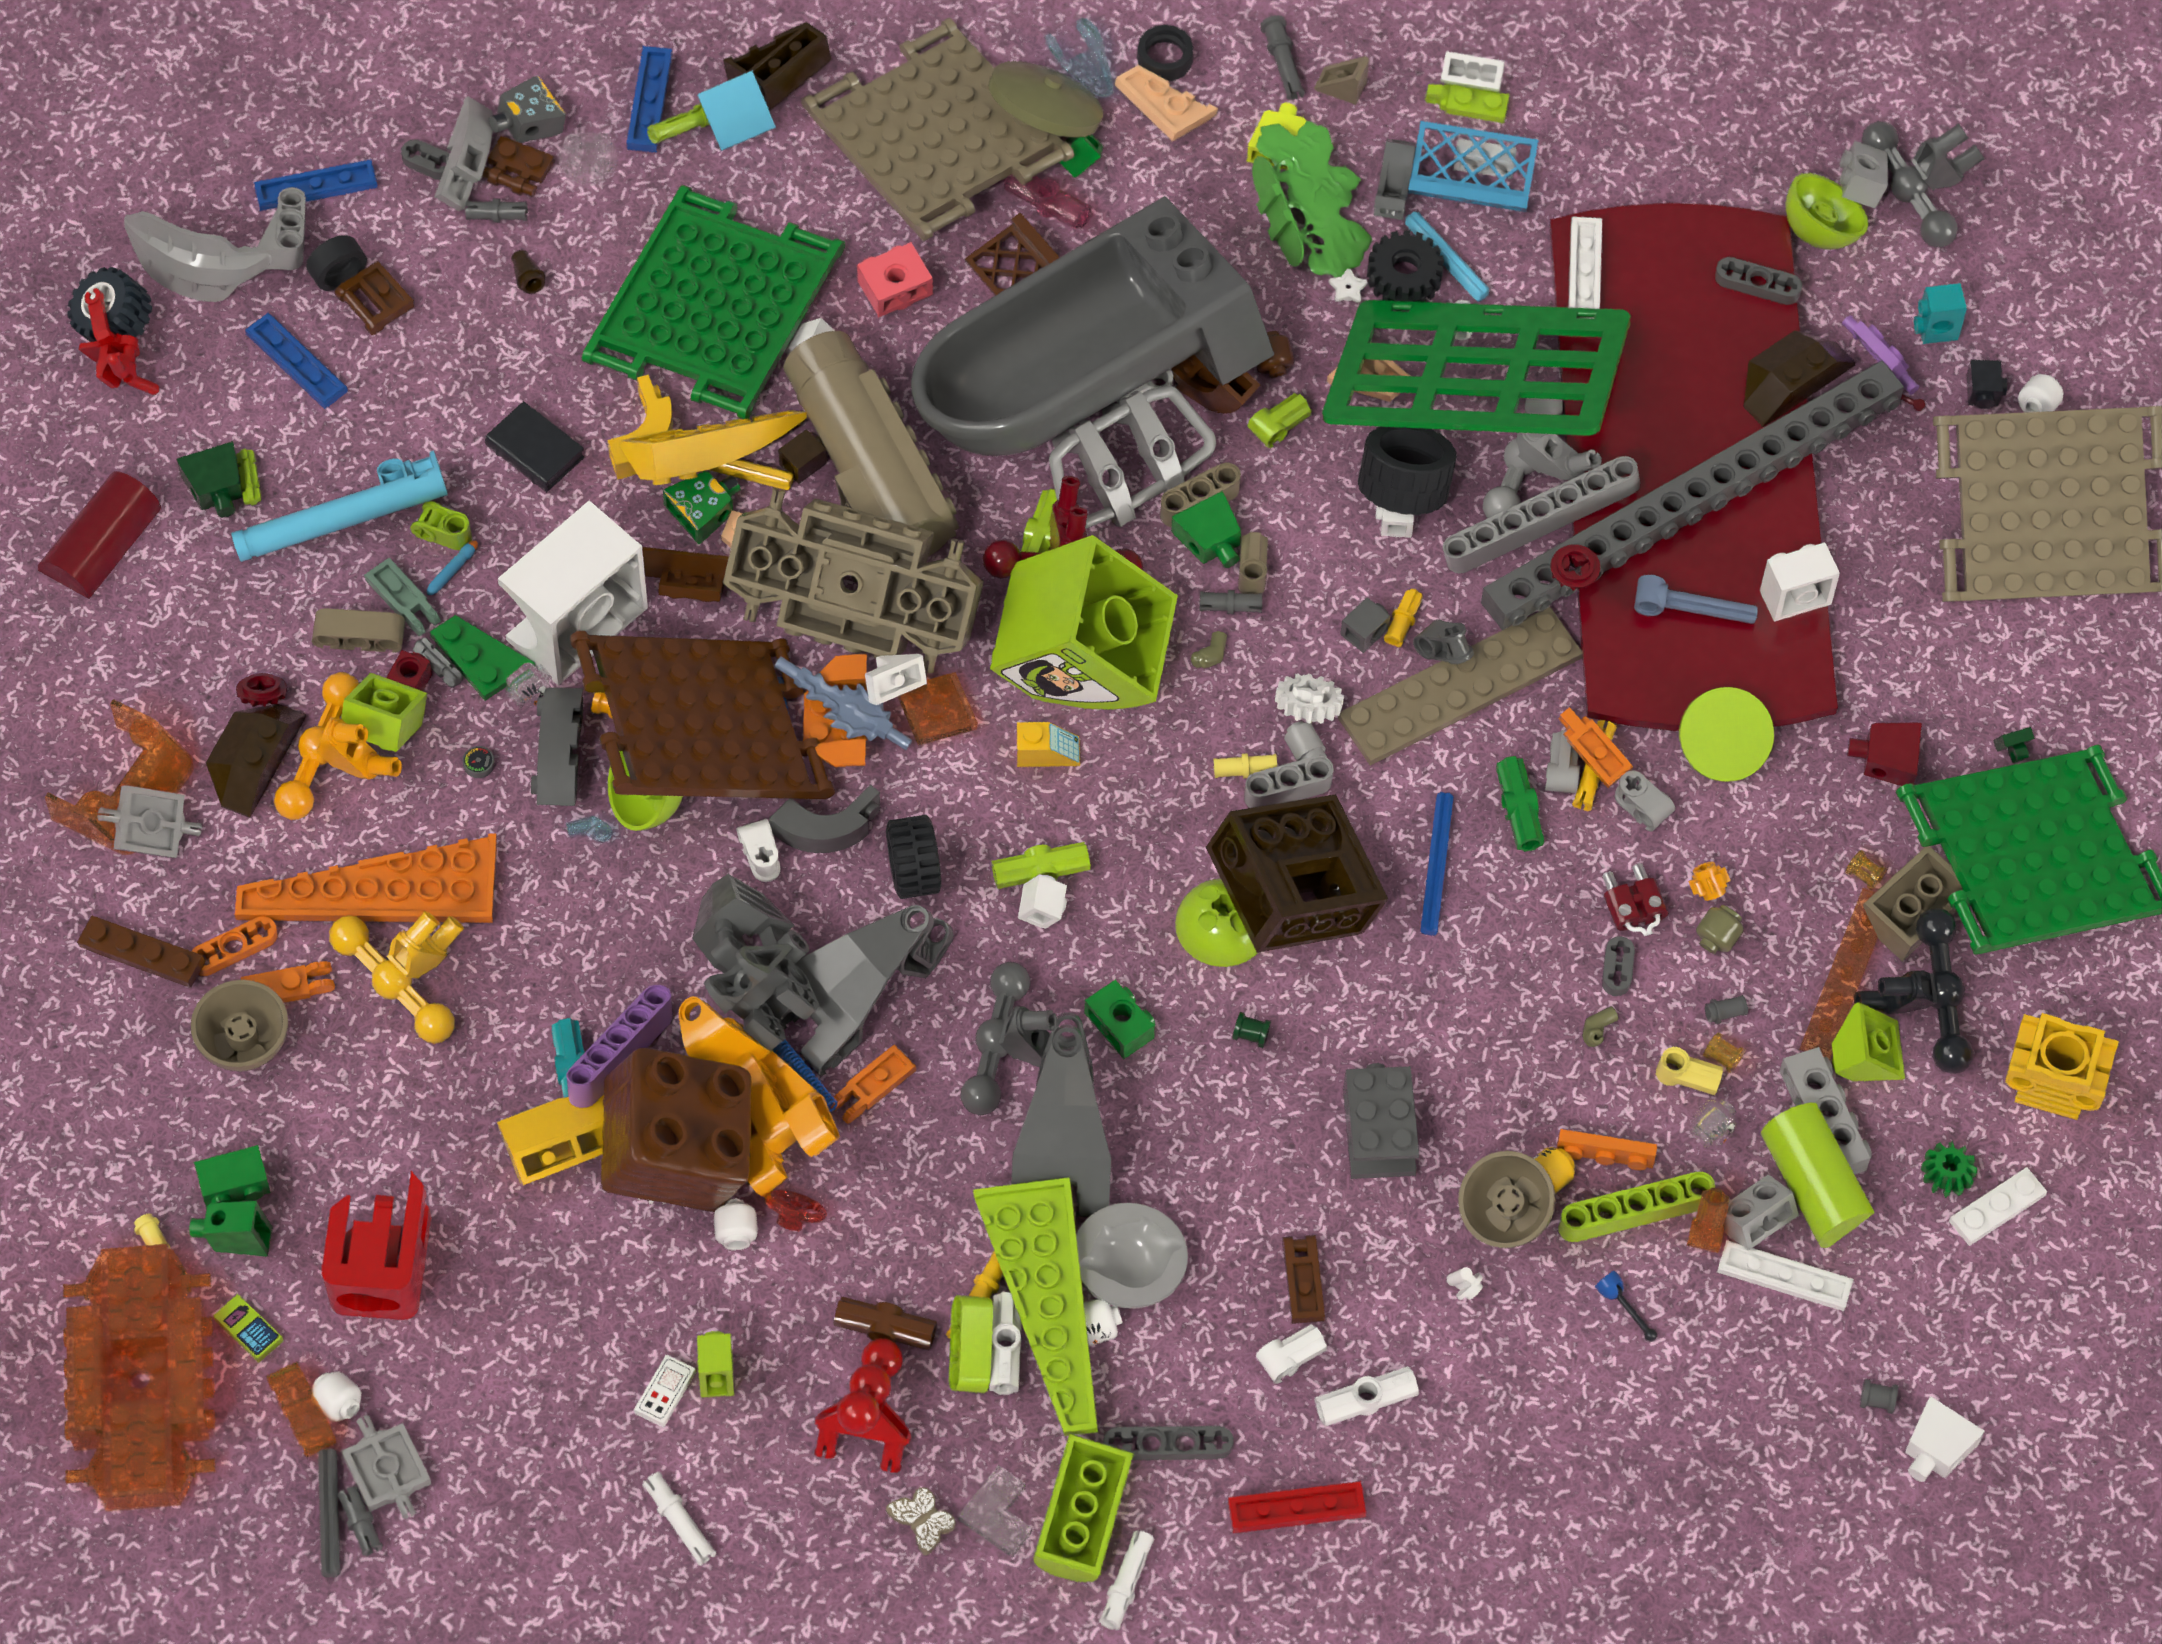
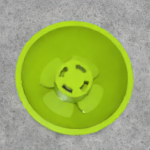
(1821, 213)
(640, 811)
(1209, 934)

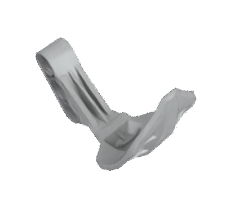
(208, 264)

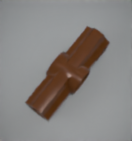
(885, 1321)

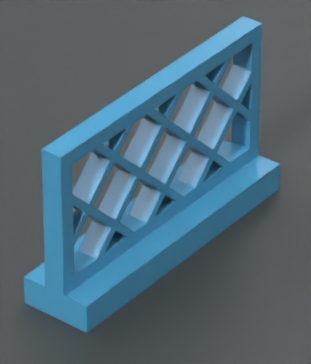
(1470, 192)

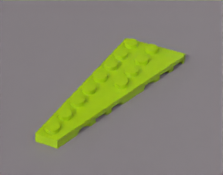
(1039, 1258)

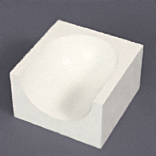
(575, 580)

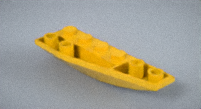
(552, 1137)

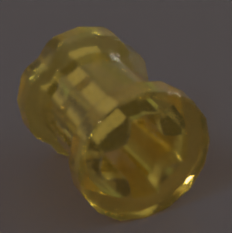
(1872, 879)
(1724, 1052)

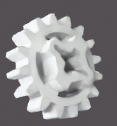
(1309, 698)

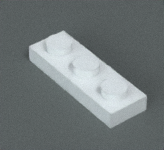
(1998, 1206)

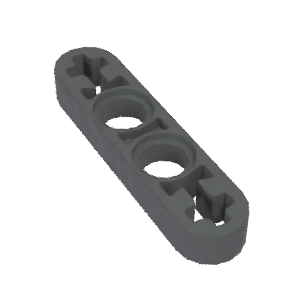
(1167, 1436)

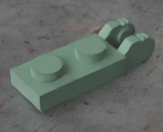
(401, 594)

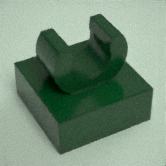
(2015, 744)

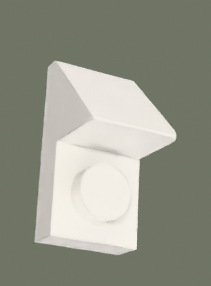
(895, 677)

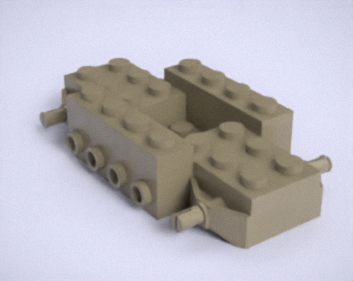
(896, 591)

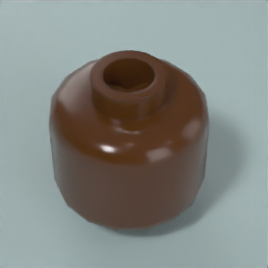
(1283, 356)

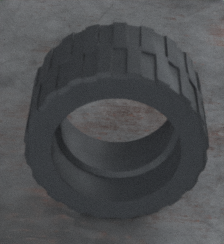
(1407, 469)

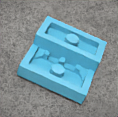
(736, 110)

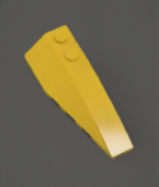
(690, 451)

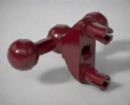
(1066, 526)

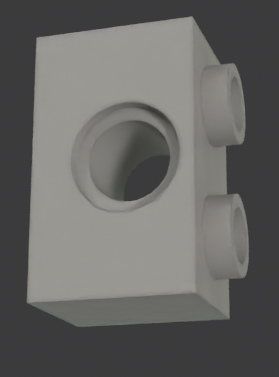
(1864, 174)

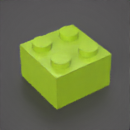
(386, 709)

